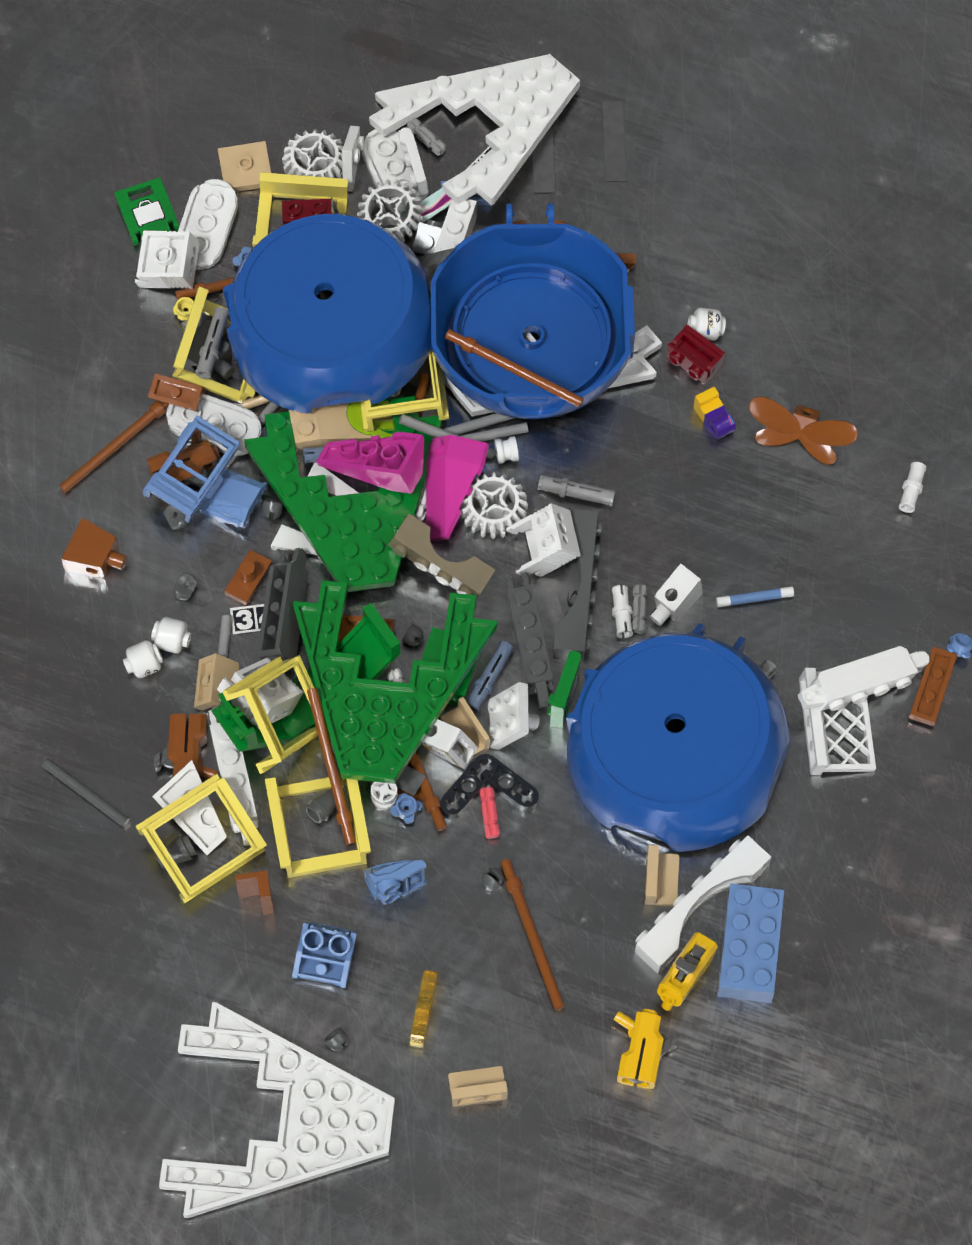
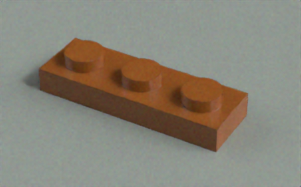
(933, 686)

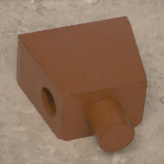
(92, 551)

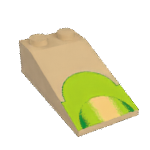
(336, 424)

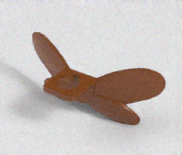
(814, 435)

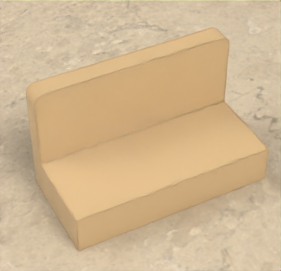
(209, 676)
(465, 719)
(661, 877)
(477, 1086)

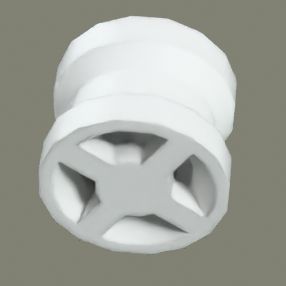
(506, 450)
(384, 789)

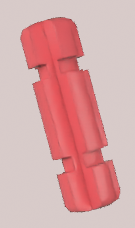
(489, 812)

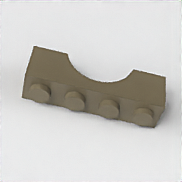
(414, 543)

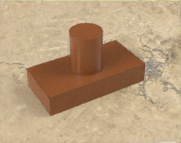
(248, 577)

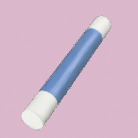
(755, 596)

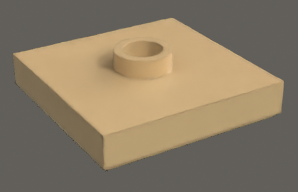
(243, 165)

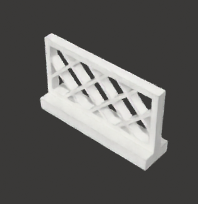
(817, 739)

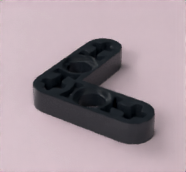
(490, 778)

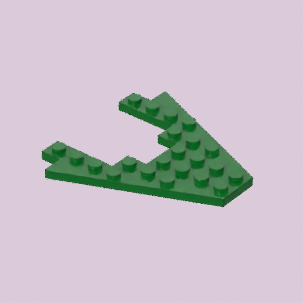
(344, 530)
(379, 722)

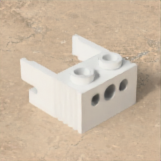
(167, 259)
(549, 539)
(277, 696)

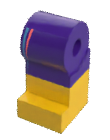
(714, 413)

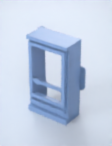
(177, 493)

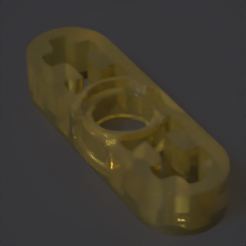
(423, 1009)

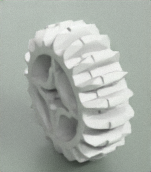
(309, 153)
(403, 198)
(498, 517)

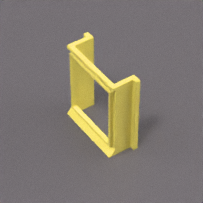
(296, 188)
(204, 306)
(438, 402)
(248, 687)
(236, 811)
(326, 862)

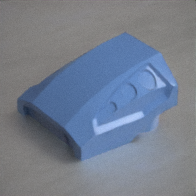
(234, 499)
(395, 879)
(324, 954)

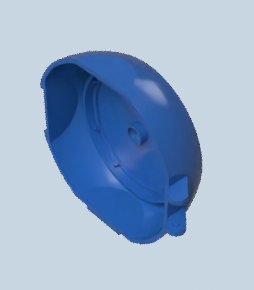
(538, 282)
(334, 349)
(686, 784)

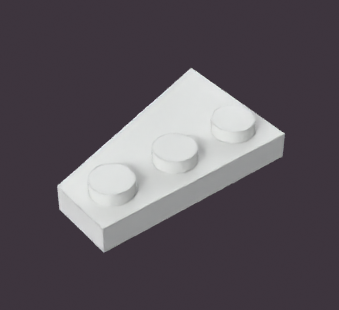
(200, 819)

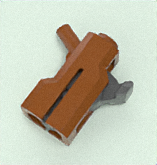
(197, 456)
(185, 744)

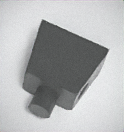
(220, 366)

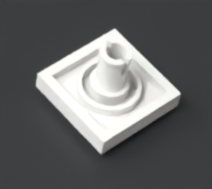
(510, 716)

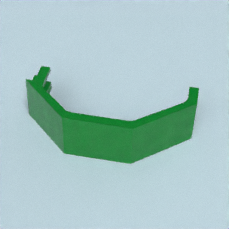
(368, 638)

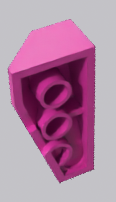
(384, 462)
(449, 474)

